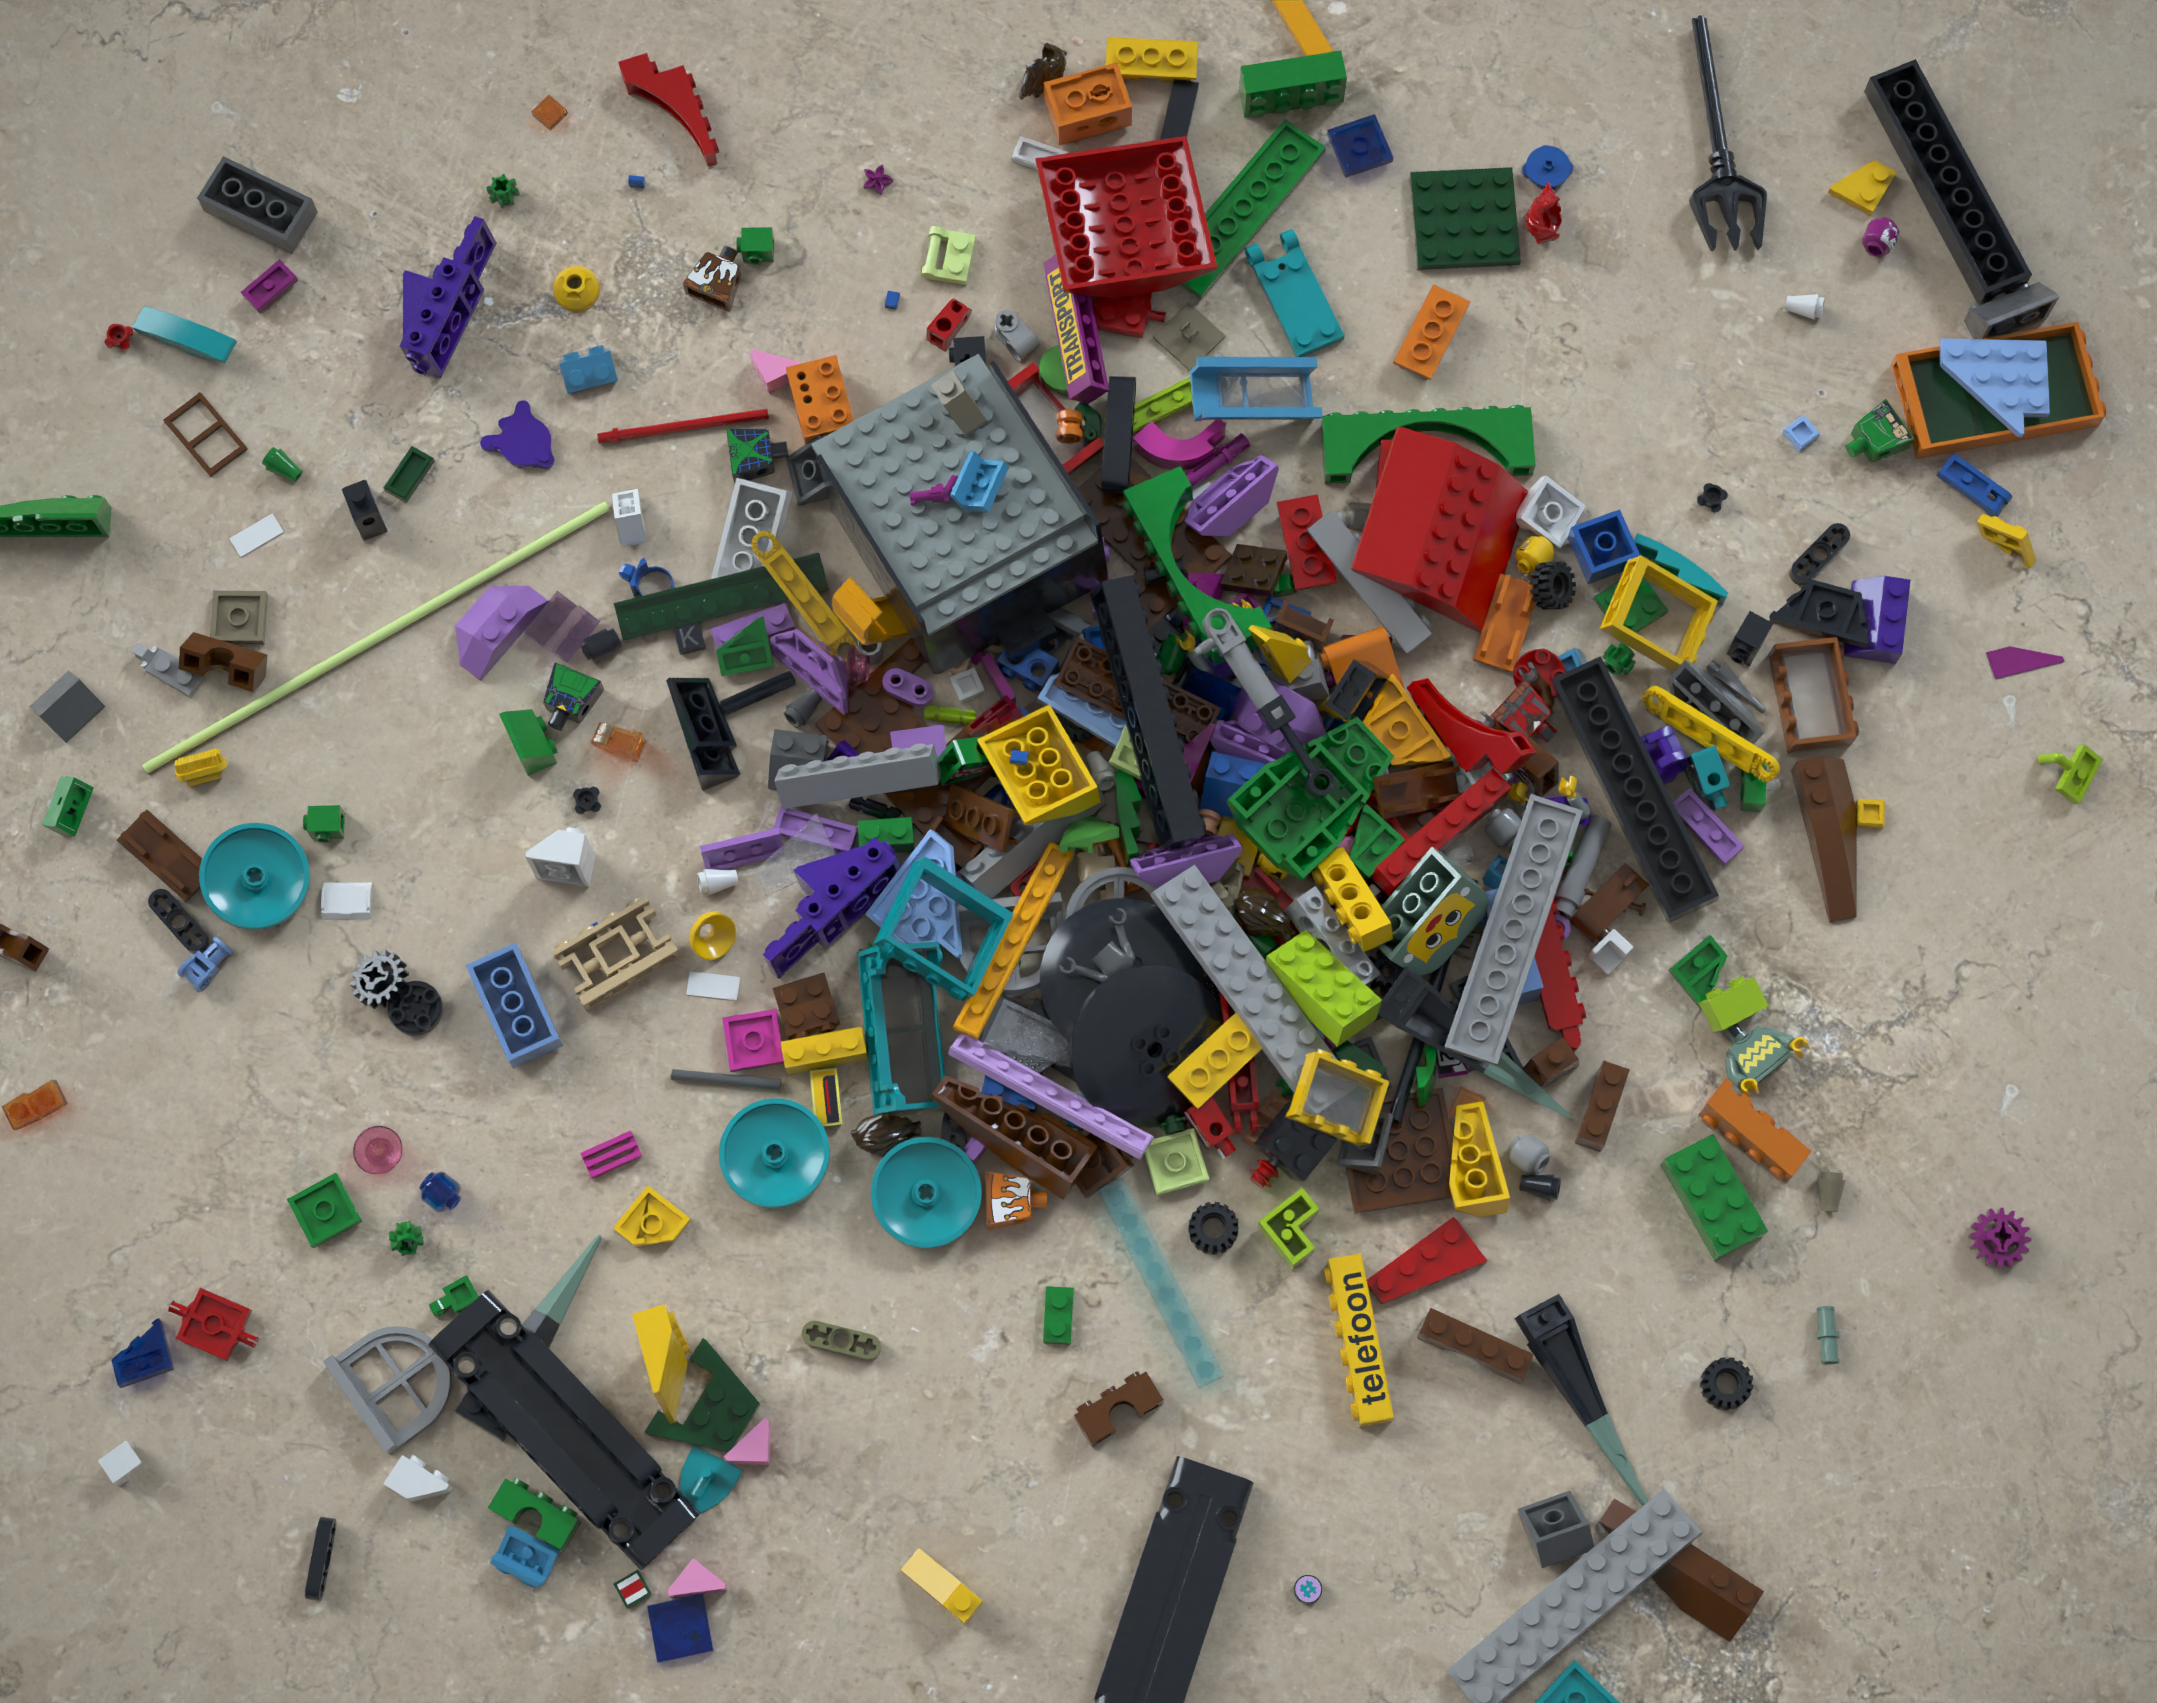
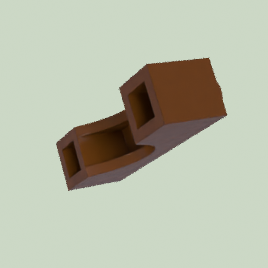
(1478, 1345)

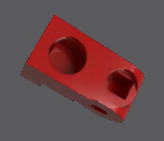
(947, 324)

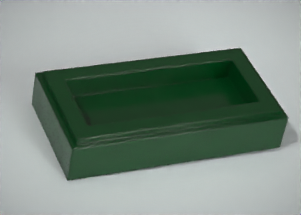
(409, 474)

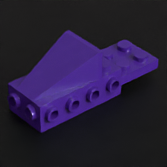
(436, 307)
(831, 887)

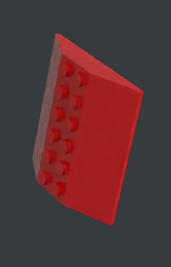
(1126, 218)
(1440, 526)

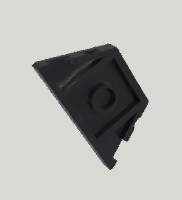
(1825, 612)

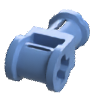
(204, 964)

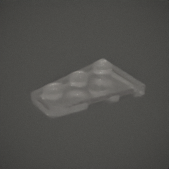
(803, 847)

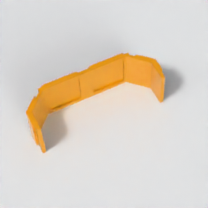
(866, 618)

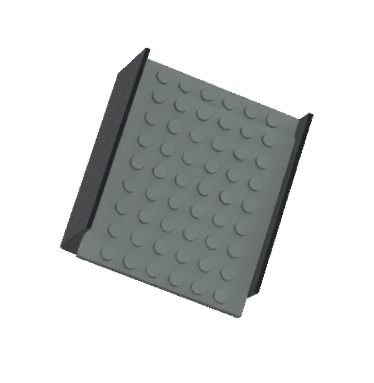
(955, 572)

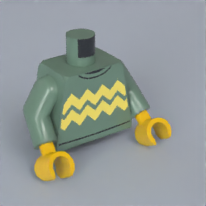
(1758, 1054)

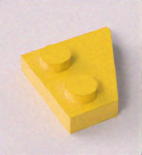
(1864, 186)

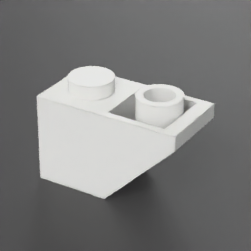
(415, 1482)

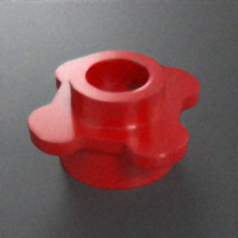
(115, 330)

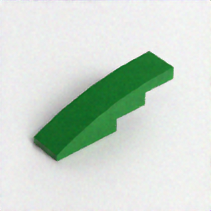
(1126, 806)

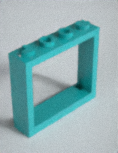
(966, 896)

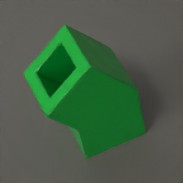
(1284, 586)

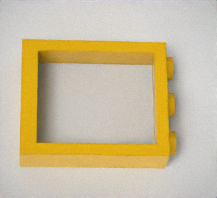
(1623, 597)

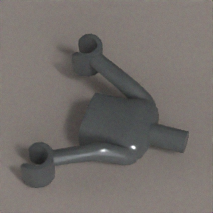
(1110, 959)

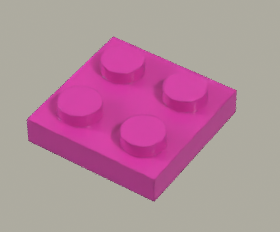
(753, 1040)

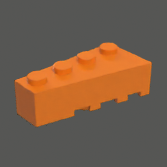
(1754, 1132)

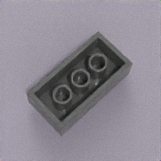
(257, 204)

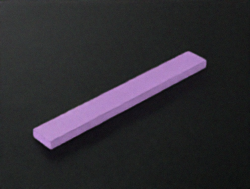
(1051, 1096)

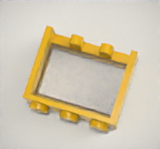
(1338, 1098)

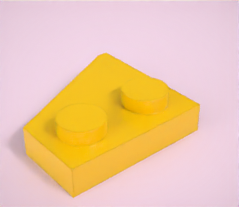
(2007, 537)

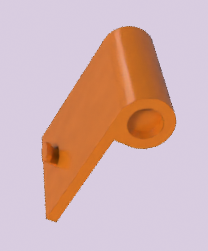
(1368, 646)

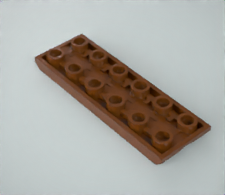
(1089, 678)

